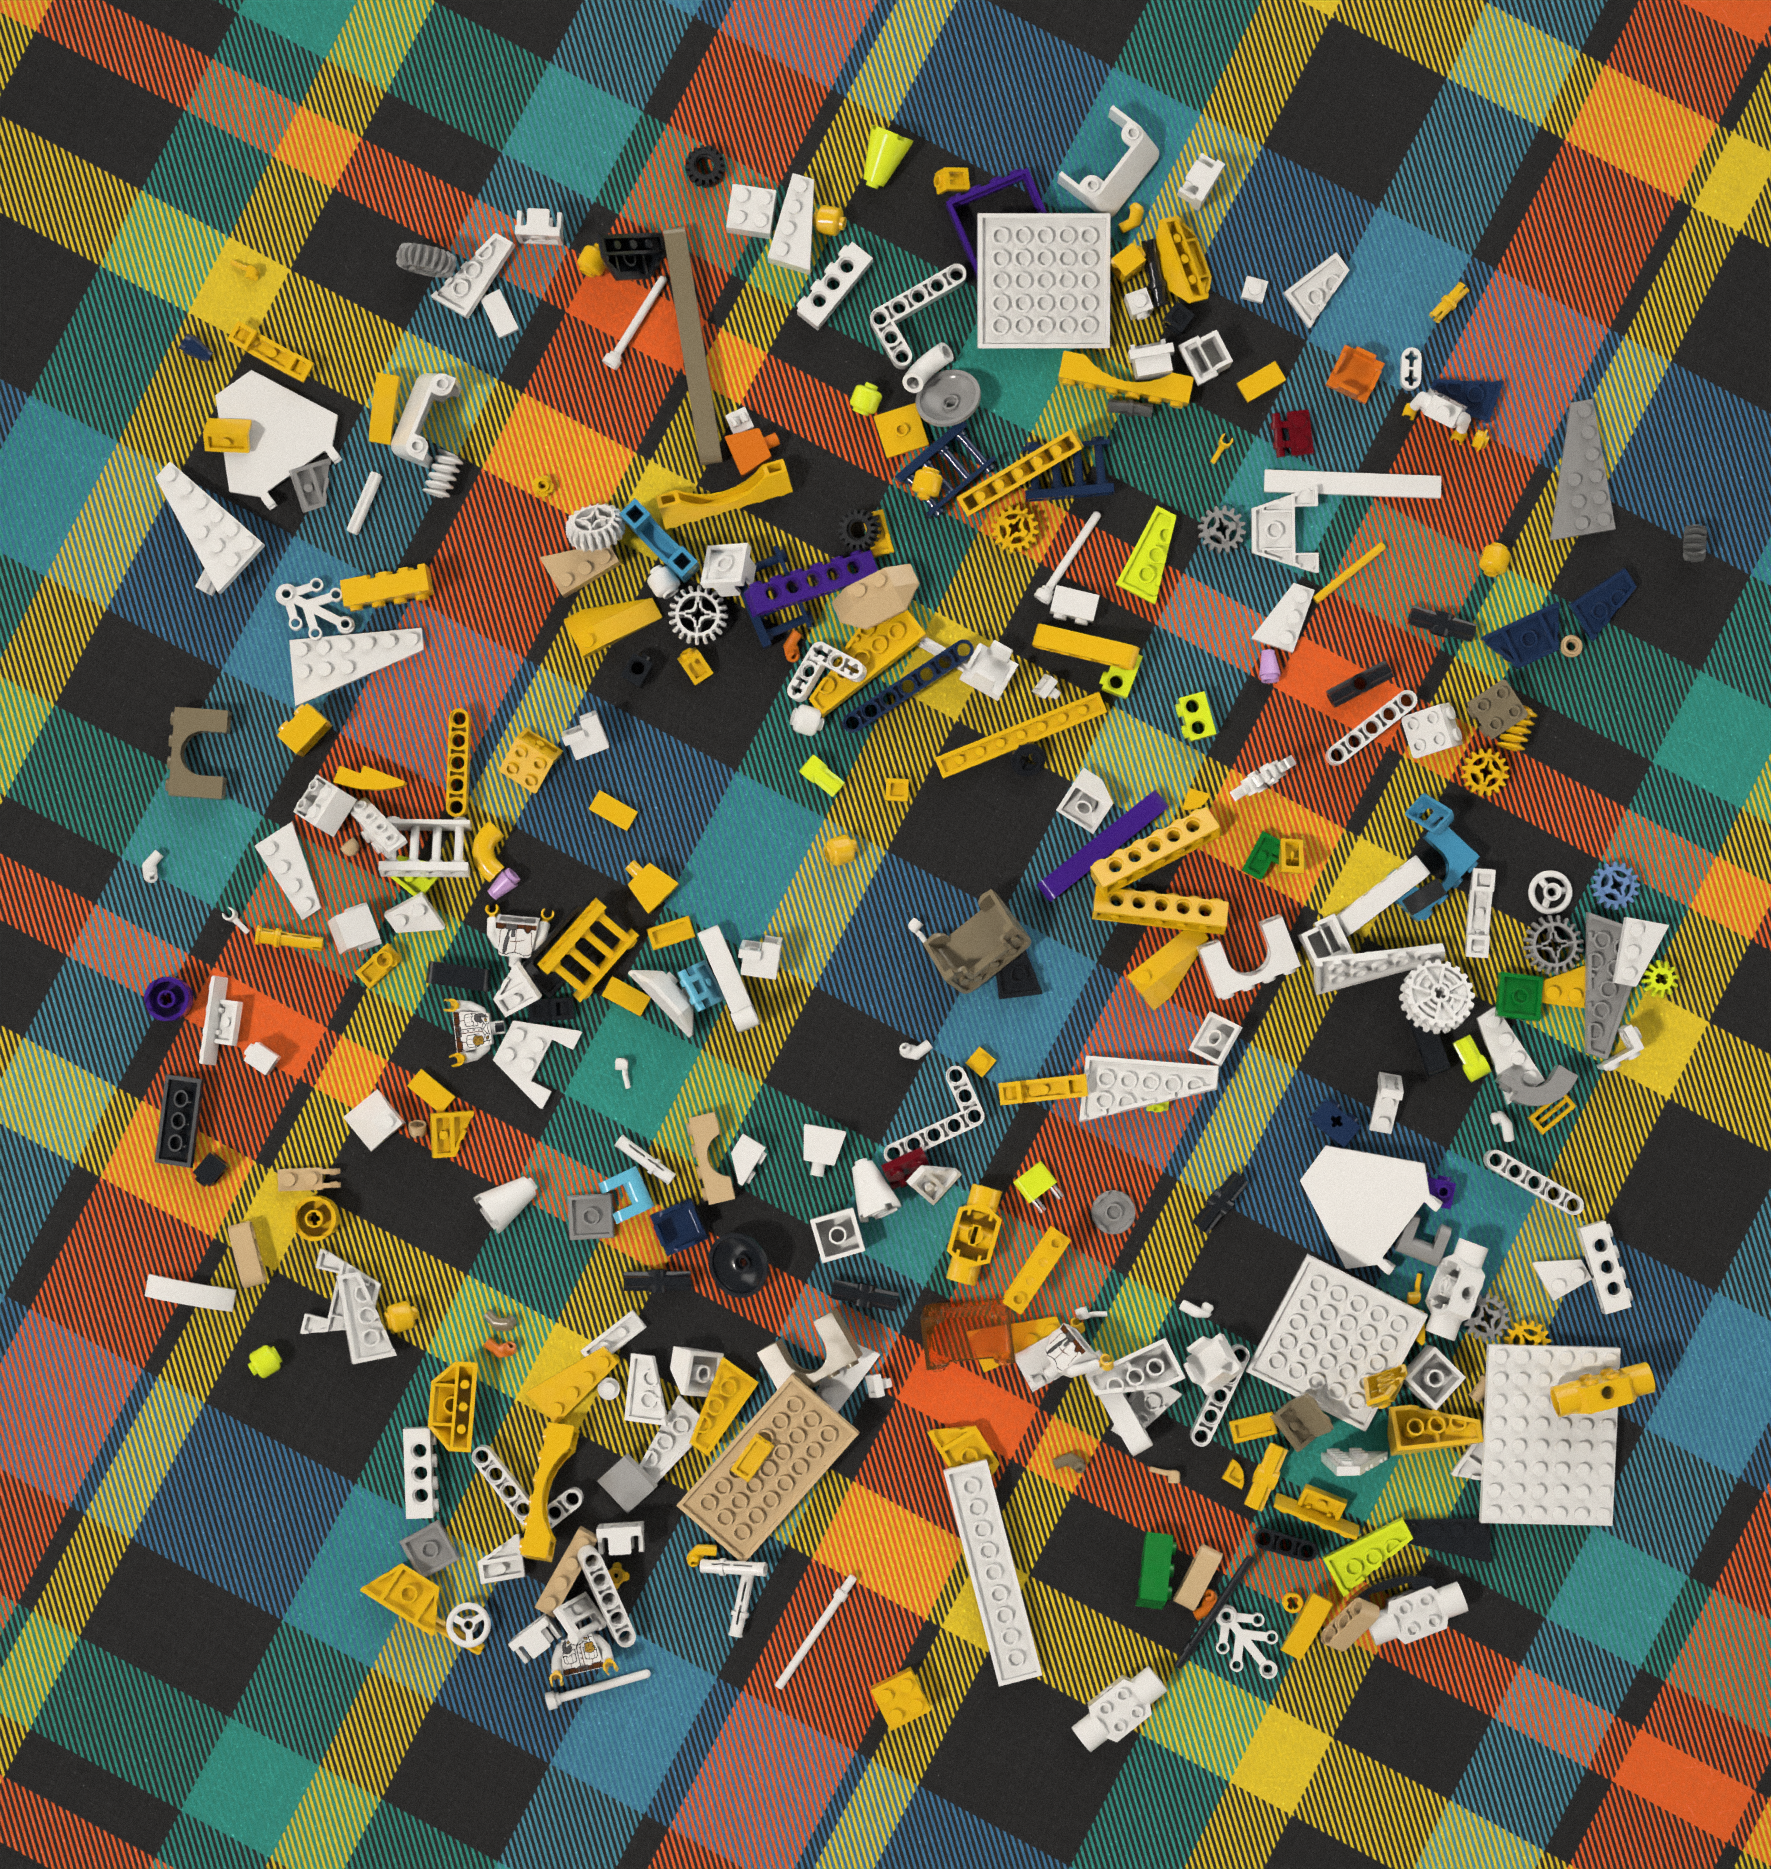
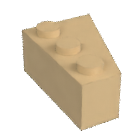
(578, 568)

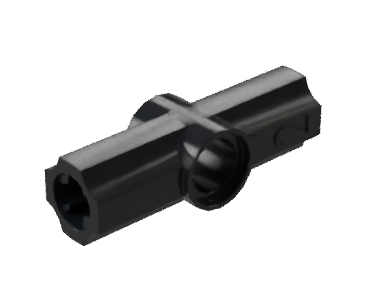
(1441, 624)
(1346, 690)
(1220, 1202)
(657, 1280)
(864, 1295)

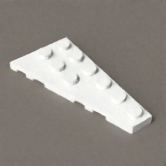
(347, 658)
(1353, 969)

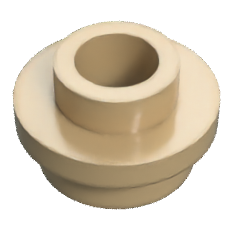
(1571, 639)

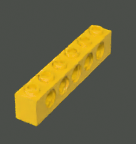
(1020, 472)
(1150, 861)
(1170, 918)

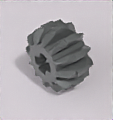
(1694, 543)

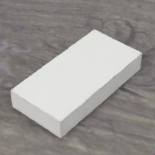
(499, 314)

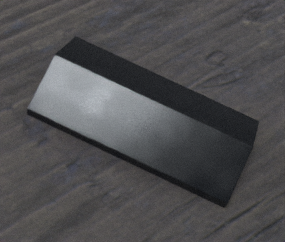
(552, 982)
(179, 1120)

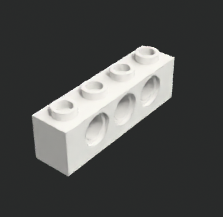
(849, 254)
(1588, 1236)
(414, 1506)

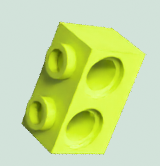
(1126, 676)
(1201, 716)

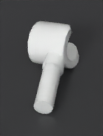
(234, 918)
(915, 925)
(622, 1064)
(1082, 1313)

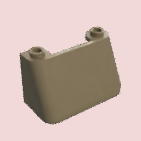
(979, 945)

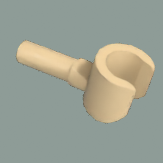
(1173, 1475)

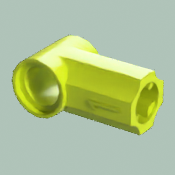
(818, 773)
(1473, 1062)

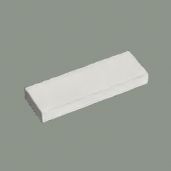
(617, 1334)

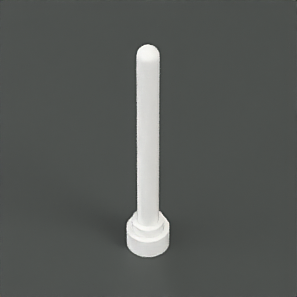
(613, 358)
(1045, 593)
(555, 1699)

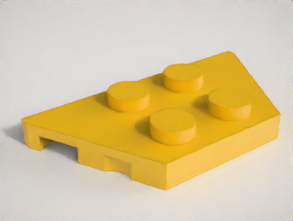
(963, 1446)
(407, 1596)

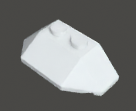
(668, 996)

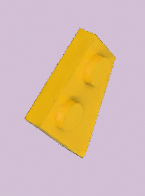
(1565, 989)
(448, 1131)

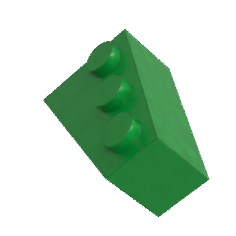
(1156, 1570)

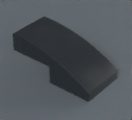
(550, 1010)

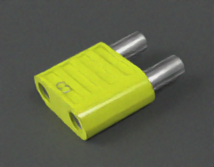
(1036, 1182)

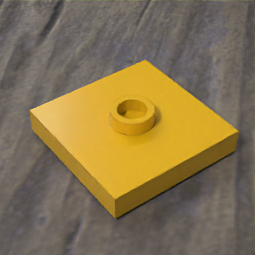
(901, 431)

